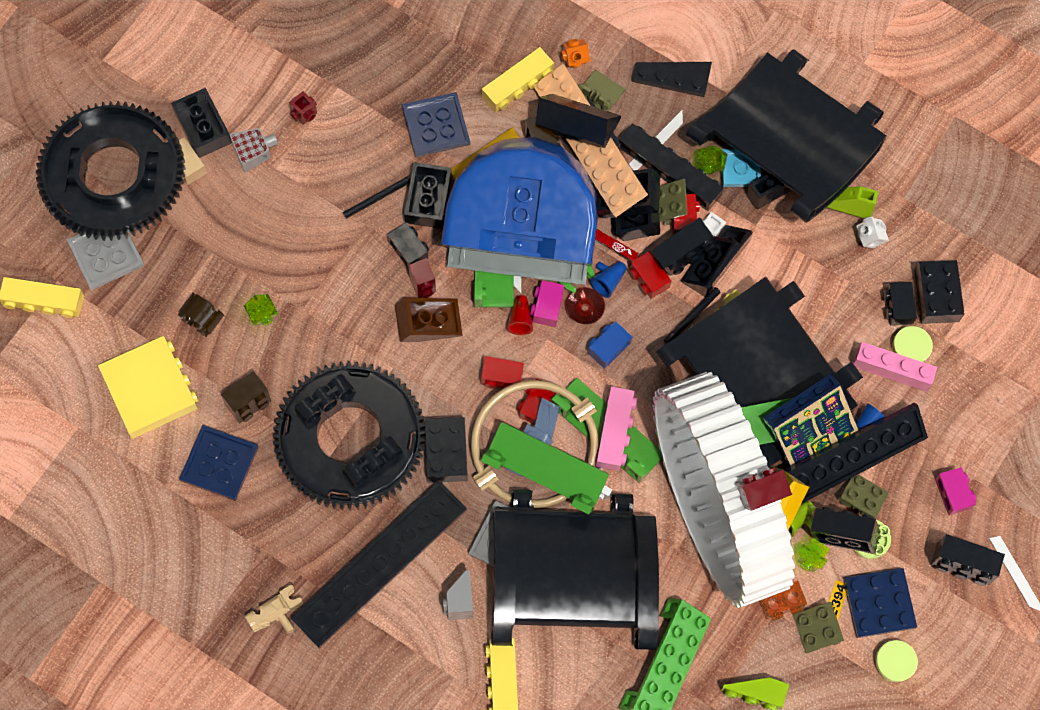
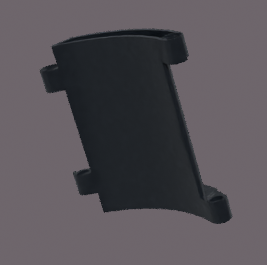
(795, 132)
(758, 351)
(575, 569)

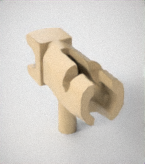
(275, 610)

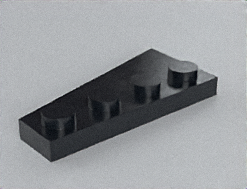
(674, 76)

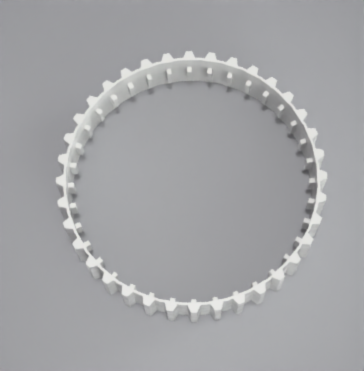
(705, 454)

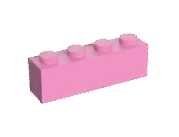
(895, 366)
(615, 428)

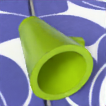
(803, 516)

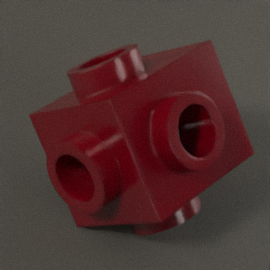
(303, 108)

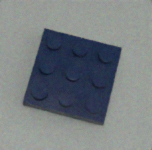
(436, 124)
(219, 463)
(880, 603)

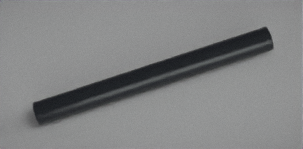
(376, 197)
(692, 315)

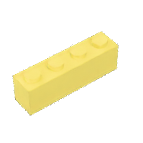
(517, 80)
(41, 297)
(503, 677)

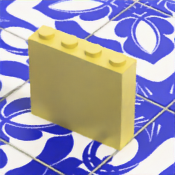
(148, 386)

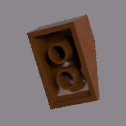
(428, 319)

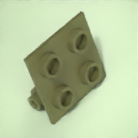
(601, 90)
(672, 201)
(863, 496)
(818, 627)

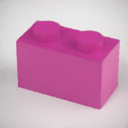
(548, 303)
(956, 491)

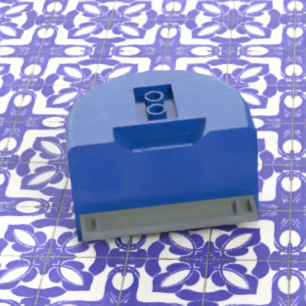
(523, 213)

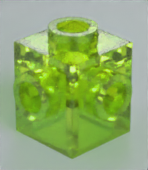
(711, 159)
(261, 310)
(813, 556)

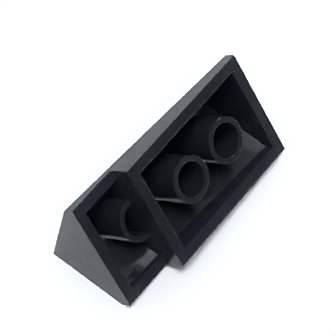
(576, 120)
(712, 266)

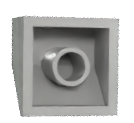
(459, 599)

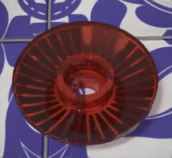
(589, 298)

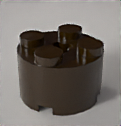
(201, 314)

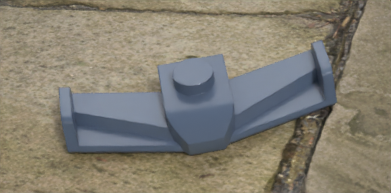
(544, 424)

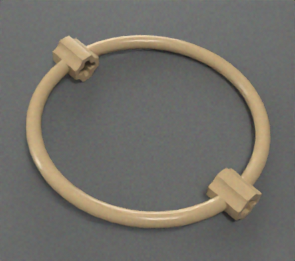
(582, 410)

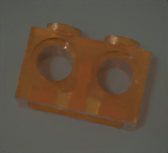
(784, 604)

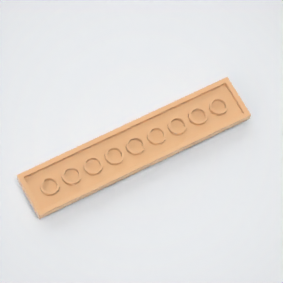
(604, 165)

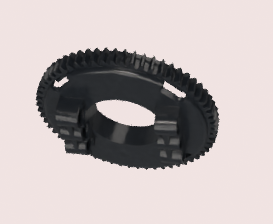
(65, 161)
(379, 468)

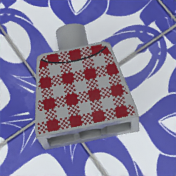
(252, 147)

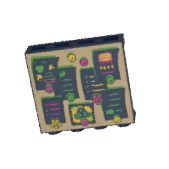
(812, 420)

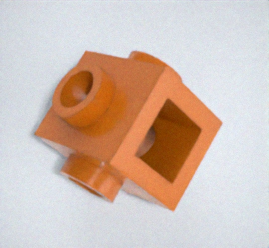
(575, 52)

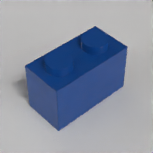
(609, 344)

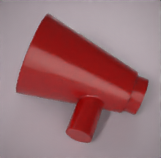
(520, 319)

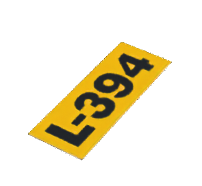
(837, 597)

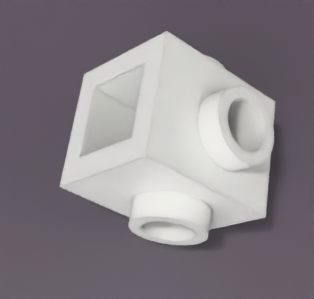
(872, 232)

